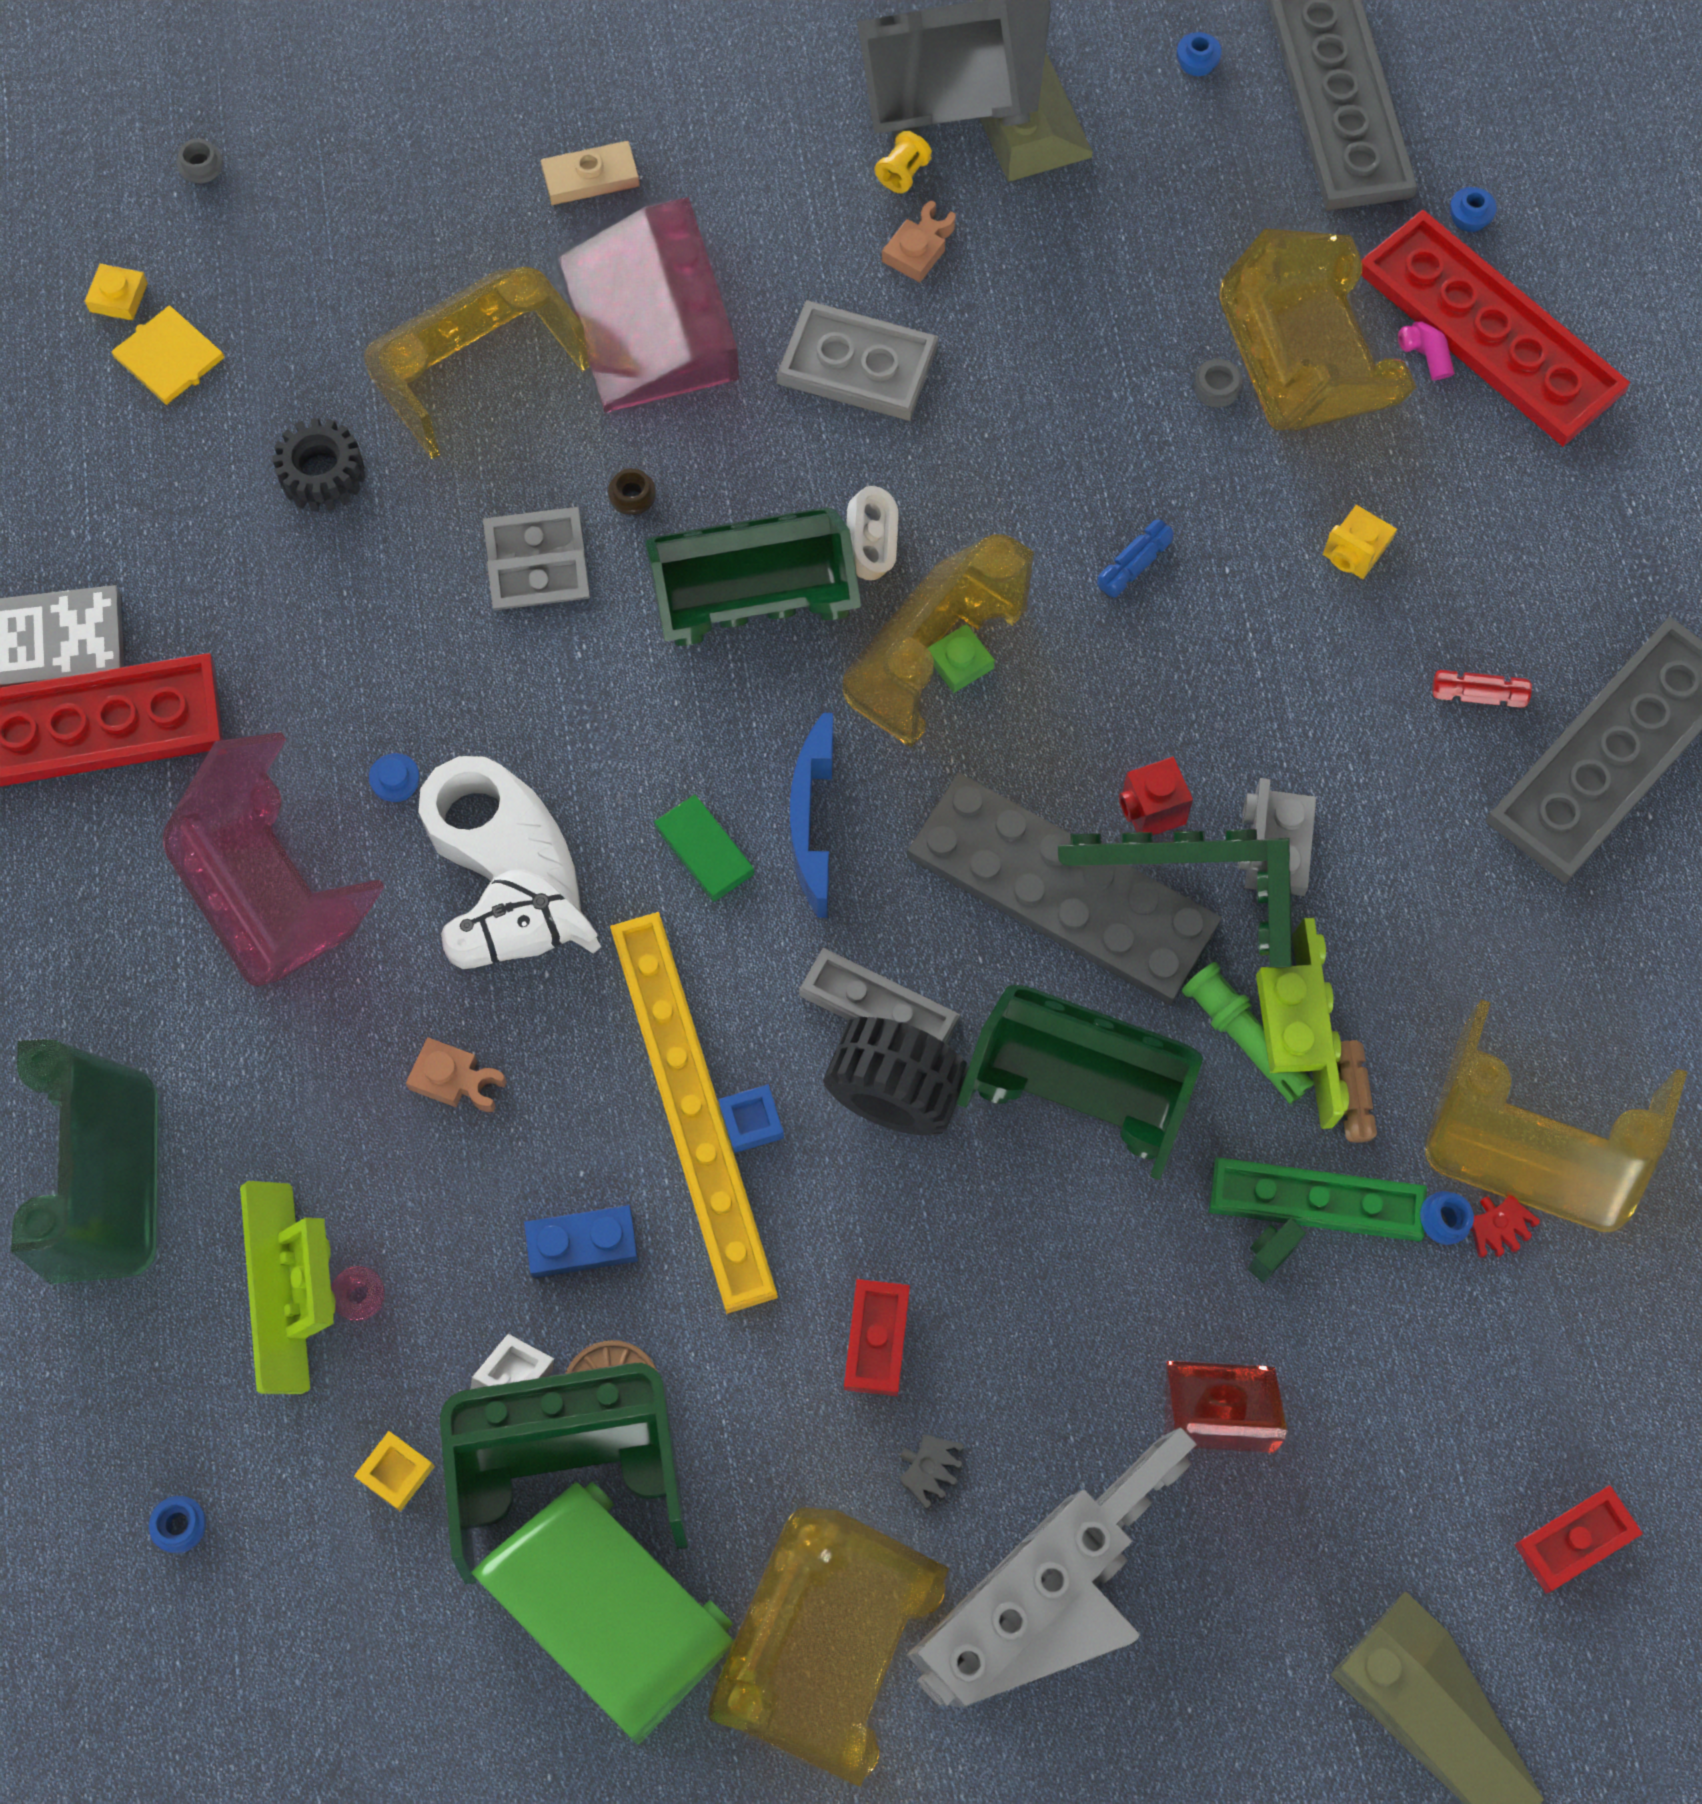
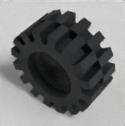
(310, 443)

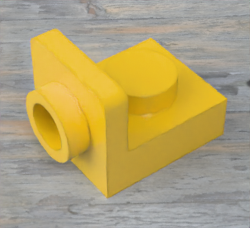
(1358, 542)

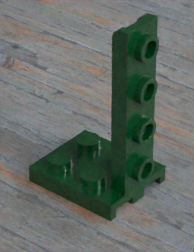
(1191, 847)

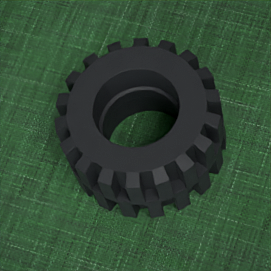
(896, 1076)

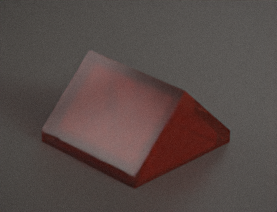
(1225, 1405)

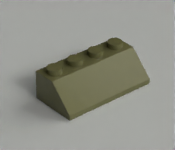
(1044, 143)

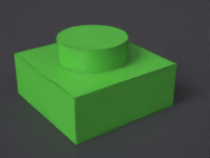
(961, 658)

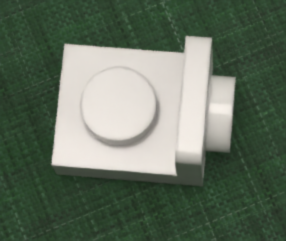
(512, 1363)

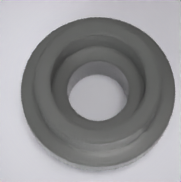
(196, 152)

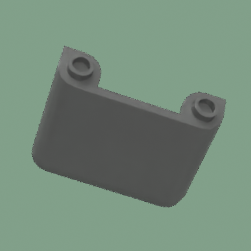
(955, 63)

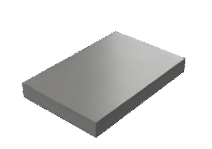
(857, 360)

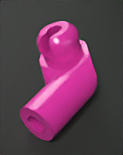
(1431, 344)

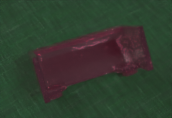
(242, 874)

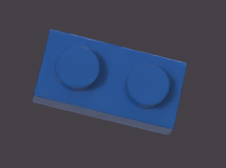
(581, 1241)

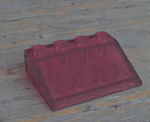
(650, 308)

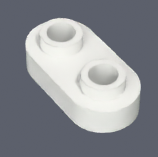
(874, 539)

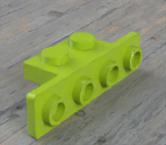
(1298, 1023)
(285, 1285)

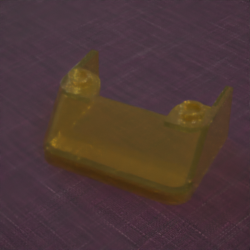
(456, 322)
(1538, 1158)

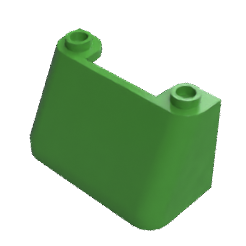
(606, 1609)

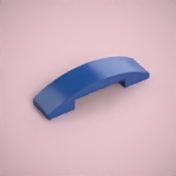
(813, 763)

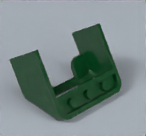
(1087, 1065)
(549, 1428)

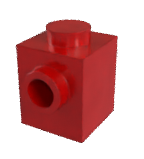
(1156, 797)

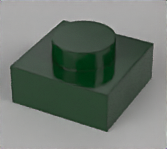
(1274, 1248)

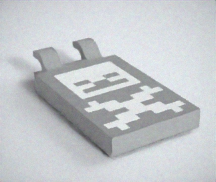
(60, 634)

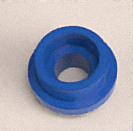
(1198, 53)
(1468, 217)
(1458, 1214)
(163, 1516)

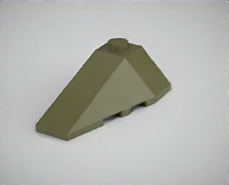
(1431, 1703)

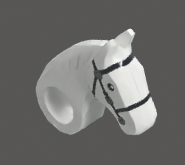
(523, 854)

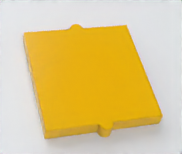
(167, 354)

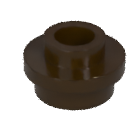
(631, 480)

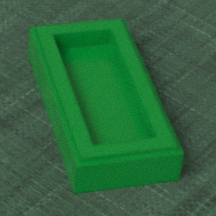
(704, 848)

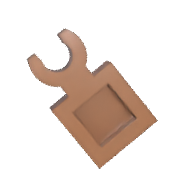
(918, 247)
(449, 1072)

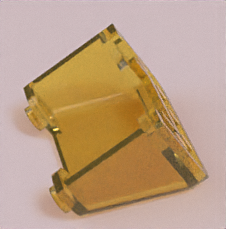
(1301, 334)
(972, 584)
(823, 1641)

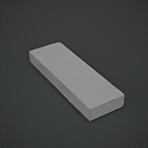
(858, 992)

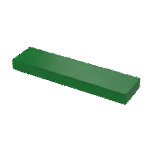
(1317, 1199)

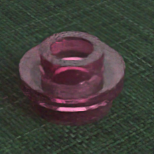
(353, 1278)

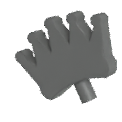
(929, 1467)

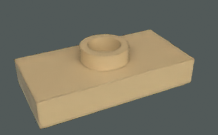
(590, 173)

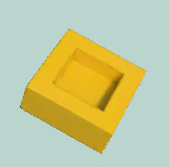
(116, 292)
(394, 1471)

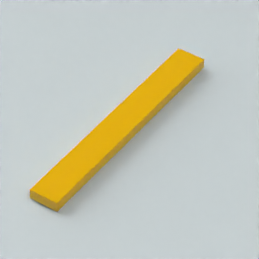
(693, 1114)

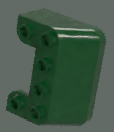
(752, 571)

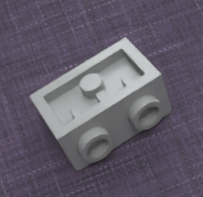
(1281, 816)

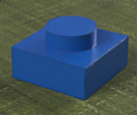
(751, 1118)

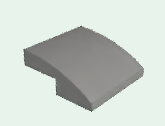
(536, 558)

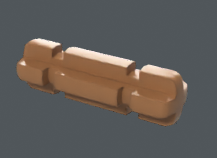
(1360, 1124)

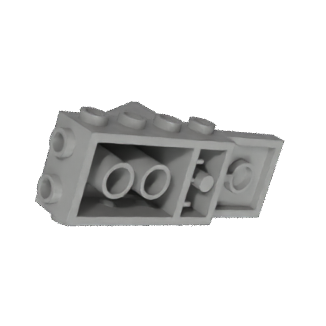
(1055, 1620)

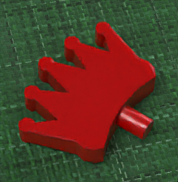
(1501, 1224)

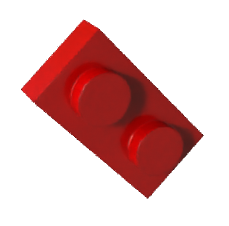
(876, 1337)
(1578, 1539)

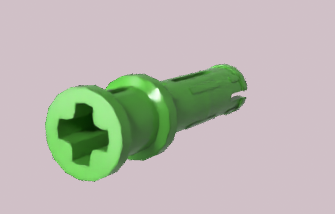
(1232, 1014)

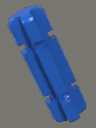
(1135, 558)

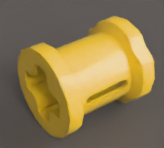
(903, 162)

